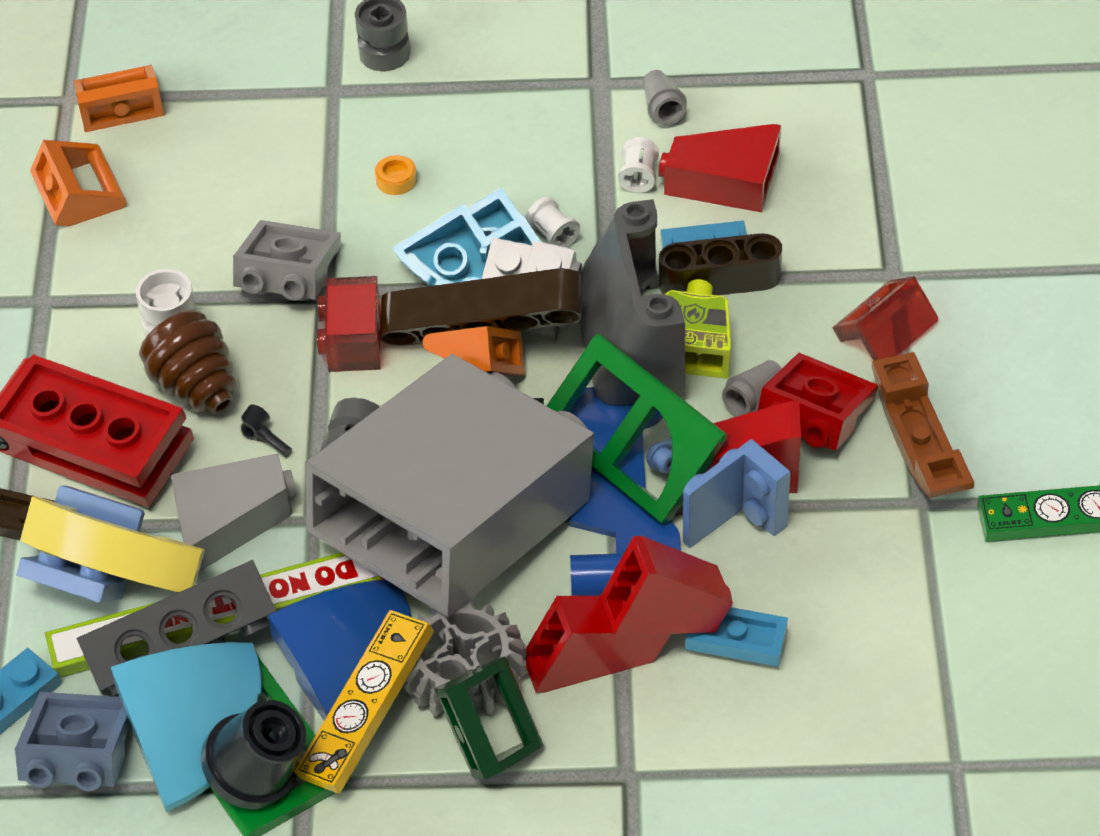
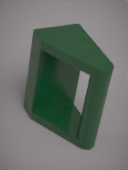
(469, 729)

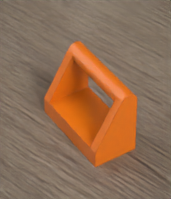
(118, 98)
(60, 188)
(484, 347)

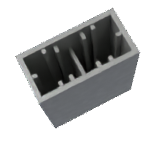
(449, 483)

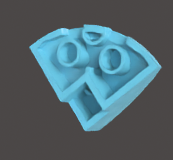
(460, 241)
(177, 702)

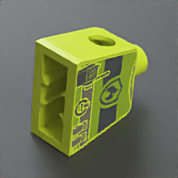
(705, 330)

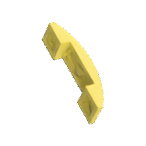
(111, 547)

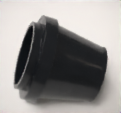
(254, 754)

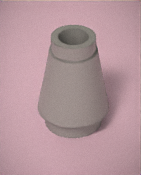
(663, 98)
(744, 389)

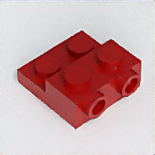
(827, 399)

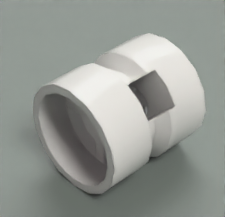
(162, 296)

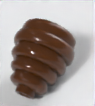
(190, 361)

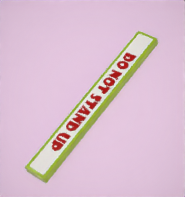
(283, 586)

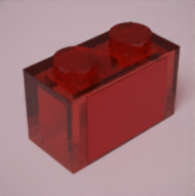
(351, 324)

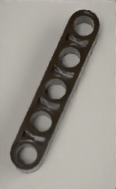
(502, 302)

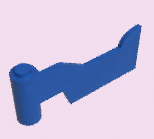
(609, 508)

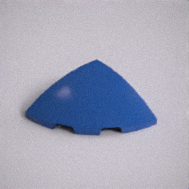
(331, 633)

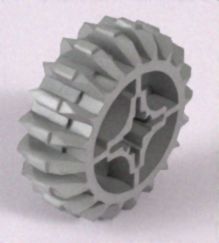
(469, 641)

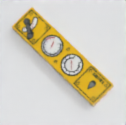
(364, 701)

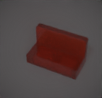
(889, 318)

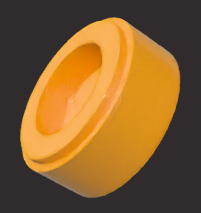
(395, 175)

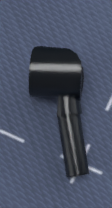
(254, 426)

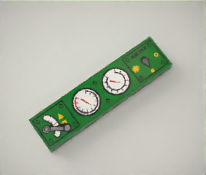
(1040, 513)

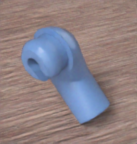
(660, 456)

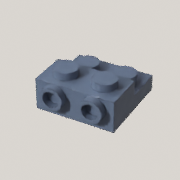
(73, 741)

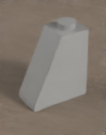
(231, 503)

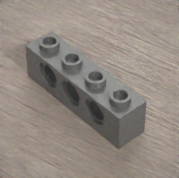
(240, 585)

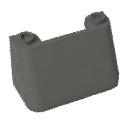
(643, 326)

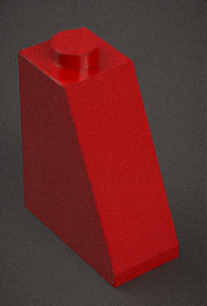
(723, 166)
(772, 428)
(664, 592)
(579, 645)

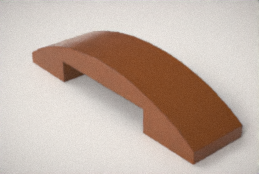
(917, 428)

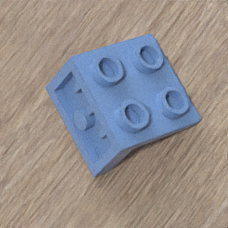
(741, 480)
(74, 577)

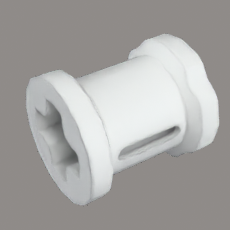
(644, 166)
(552, 223)

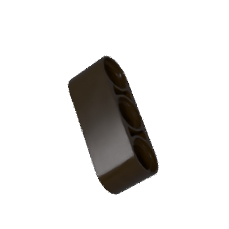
(727, 263)

